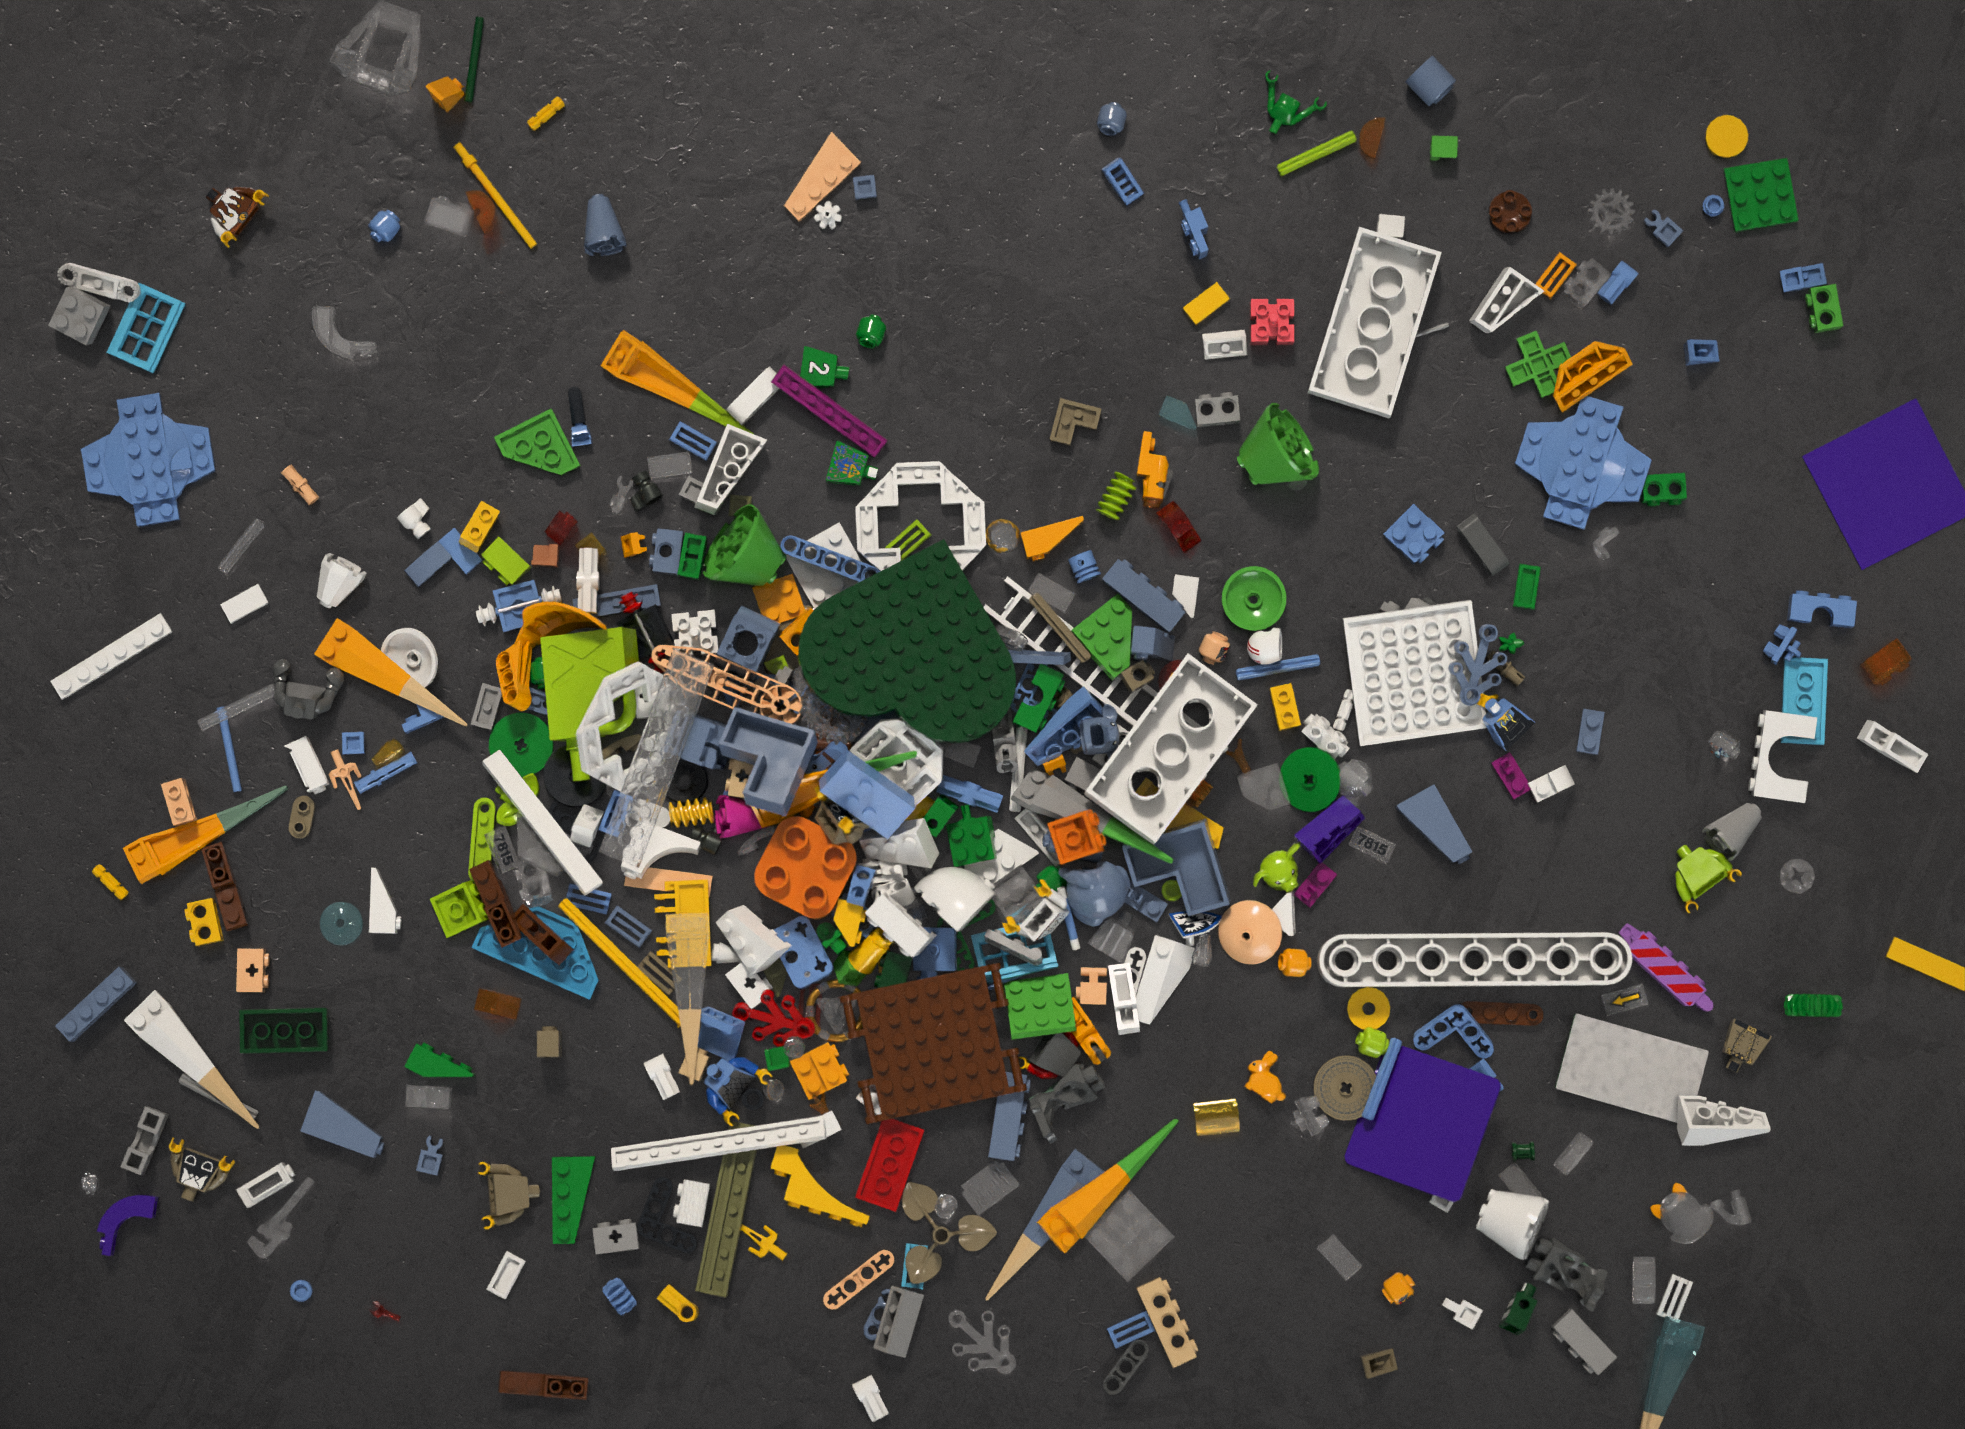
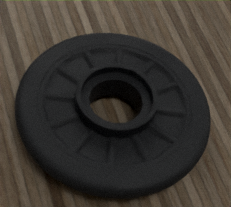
(697, 785)

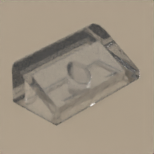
(1573, 1153)

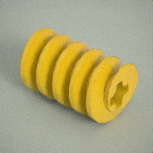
(691, 812)

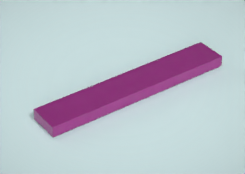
(829, 410)

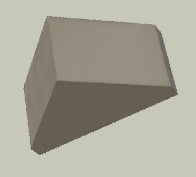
(1378, 1363)

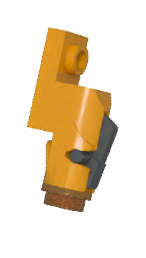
(1155, 471)

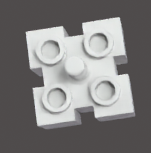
(696, 631)

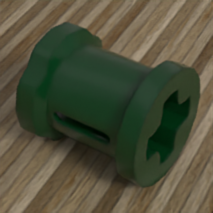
(1523, 1151)

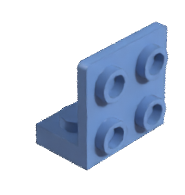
(720, 1033)

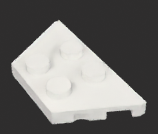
(1009, 855)

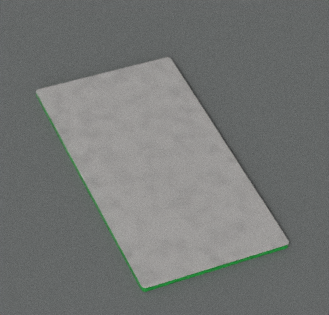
(1629, 1067)

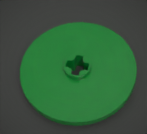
(535, 735)
(1326, 779)

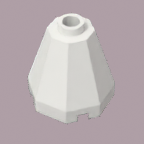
(337, 580)

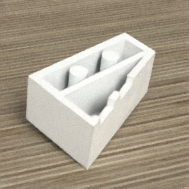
(907, 845)
(899, 925)

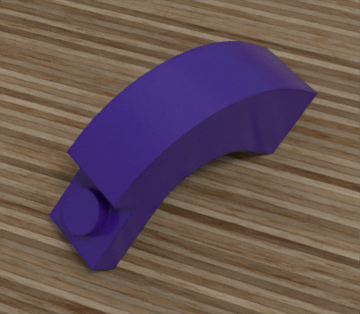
(120, 1211)

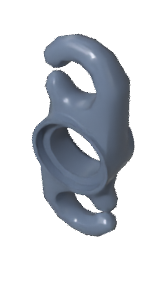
(872, 1321)

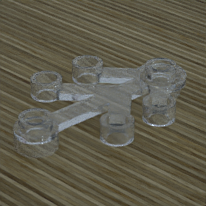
(985, 1344)

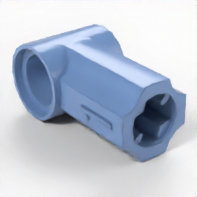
(1620, 278)

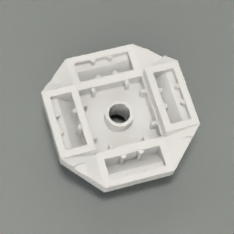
(894, 737)

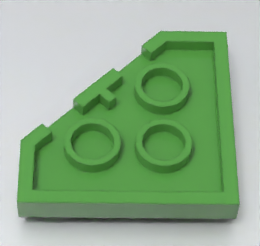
(539, 444)
(1108, 636)

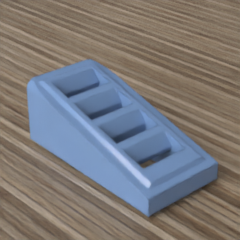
(1116, 185)

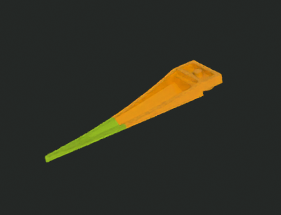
(644, 367)

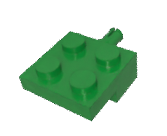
(971, 839)

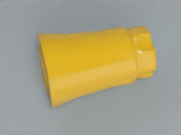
(869, 952)

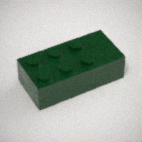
(284, 1030)

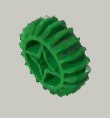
(1813, 1005)

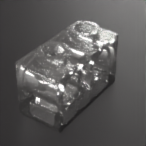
(1589, 285)
(530, 883)

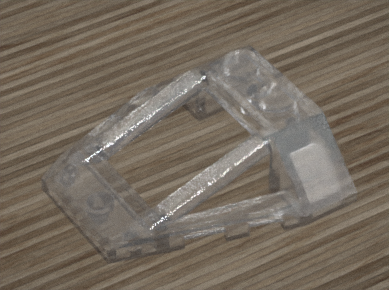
(351, 63)

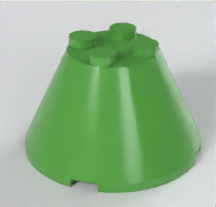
(1277, 450)
(744, 551)

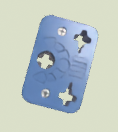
(808, 948)

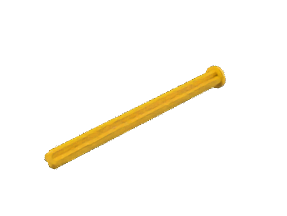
(620, 959)

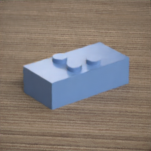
(867, 794)

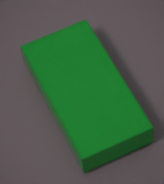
(1526, 586)

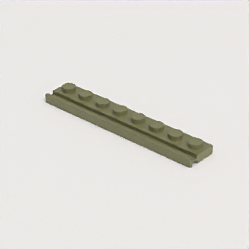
(726, 1220)

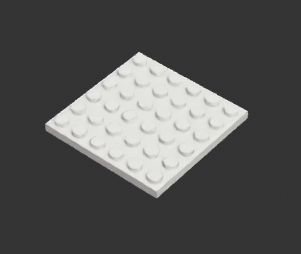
(1403, 672)

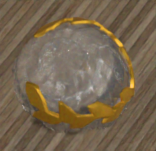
(1003, 536)

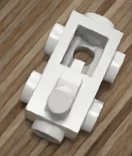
(1324, 736)
(884, 871)

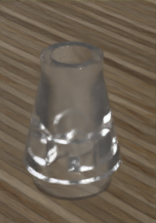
(1203, 951)

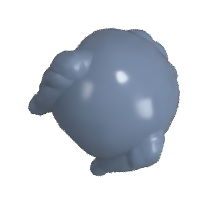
(1096, 891)

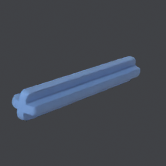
(1278, 667)
(1381, 1079)

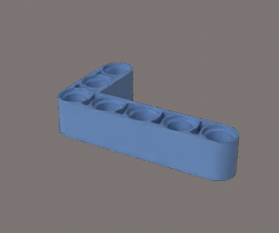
(822, 552)

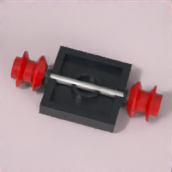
(649, 627)

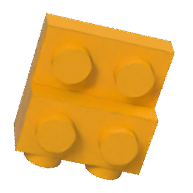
(819, 1070)

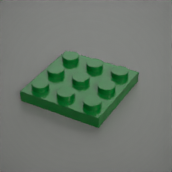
(1760, 195)

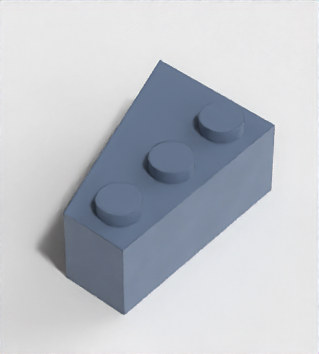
(1151, 644)

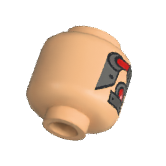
(1214, 648)

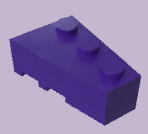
(1329, 829)

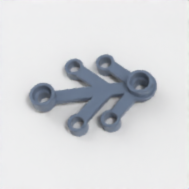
(1477, 667)

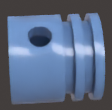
(1087, 570)

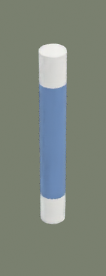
(1070, 922)

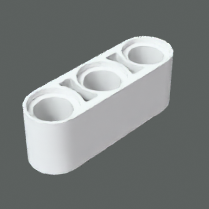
(753, 397)

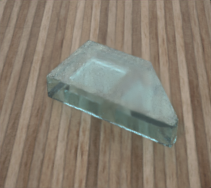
(1177, 412)

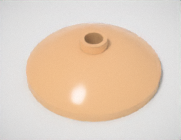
(1259, 923)

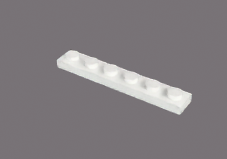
(111, 656)

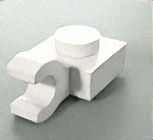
(1464, 1313)

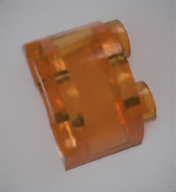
(488, 211)

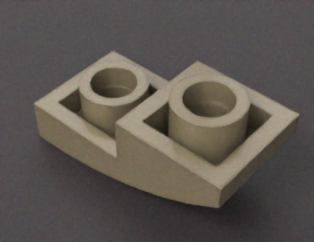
(628, 743)

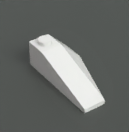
(1163, 972)

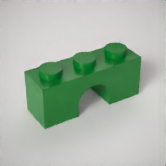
(1048, 682)

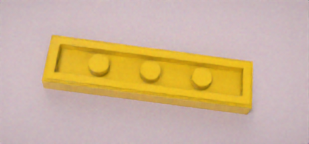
(1927, 963)

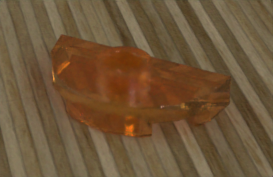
(1370, 136)

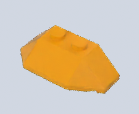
(1588, 372)

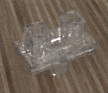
(1305, 1108)

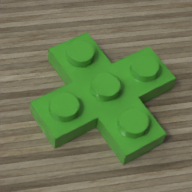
(1537, 363)

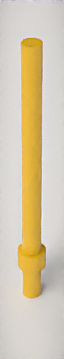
(470, 162)

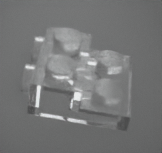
(1016, 895)

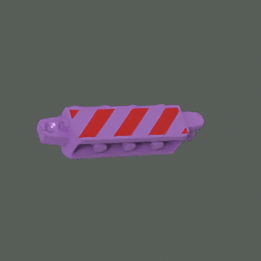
(1665, 970)

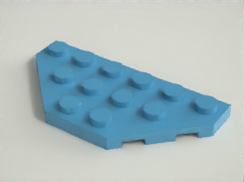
(573, 974)

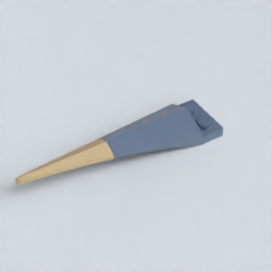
(1071, 1177)

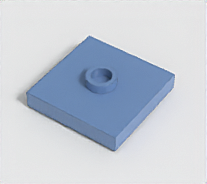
(940, 953)

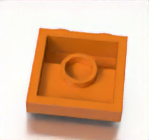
(1077, 836)

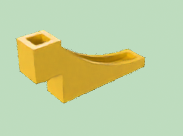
(807, 1192)

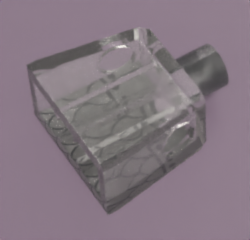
(1114, 937)

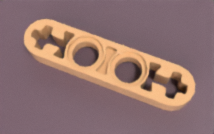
(859, 1280)

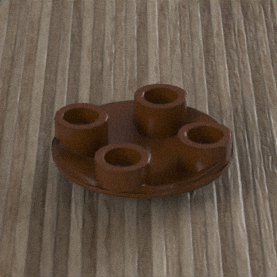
(1510, 212)

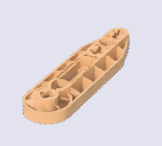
(718, 679)

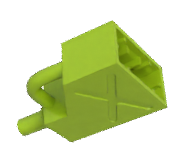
(572, 675)

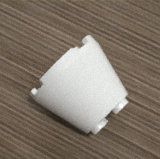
(1513, 1220)

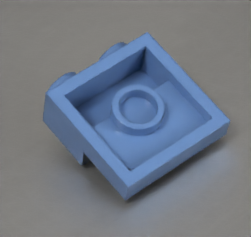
(1414, 534)

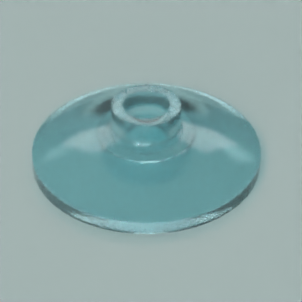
(352, 923)

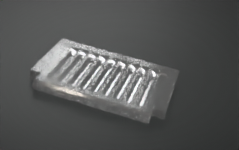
(988, 1186)

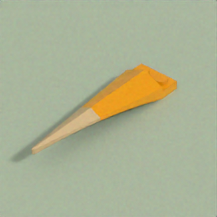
(356, 655)

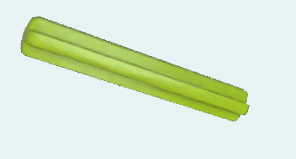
(1316, 153)

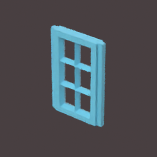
(164, 335)
(1019, 969)

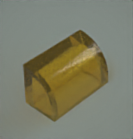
(1216, 1117)

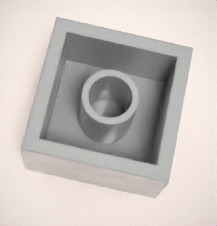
(79, 315)

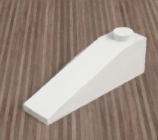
(1709, 1123)

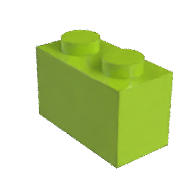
(505, 561)

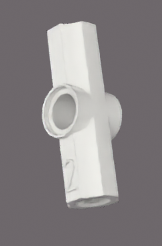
(588, 580)

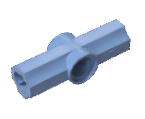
(970, 794)

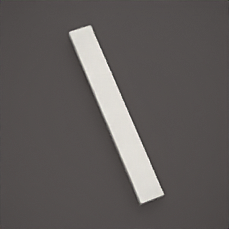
(542, 822)

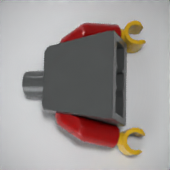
(1054, 1056)

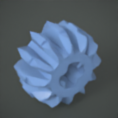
(619, 1296)

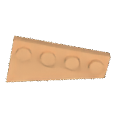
(824, 174)

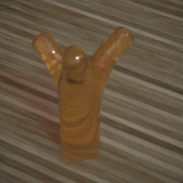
(1239, 756)
(820, 1105)

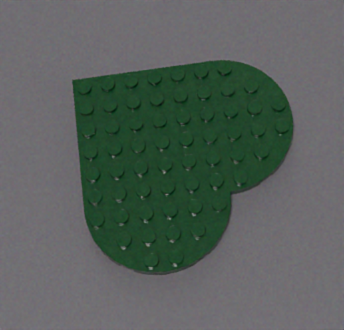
(911, 646)

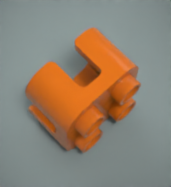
(805, 868)

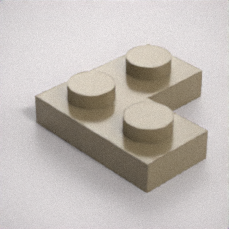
(1071, 414)

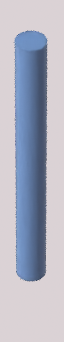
(236, 785)

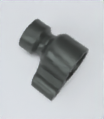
(647, 493)
(709, 840)

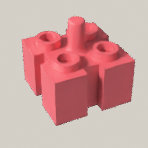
(1272, 322)

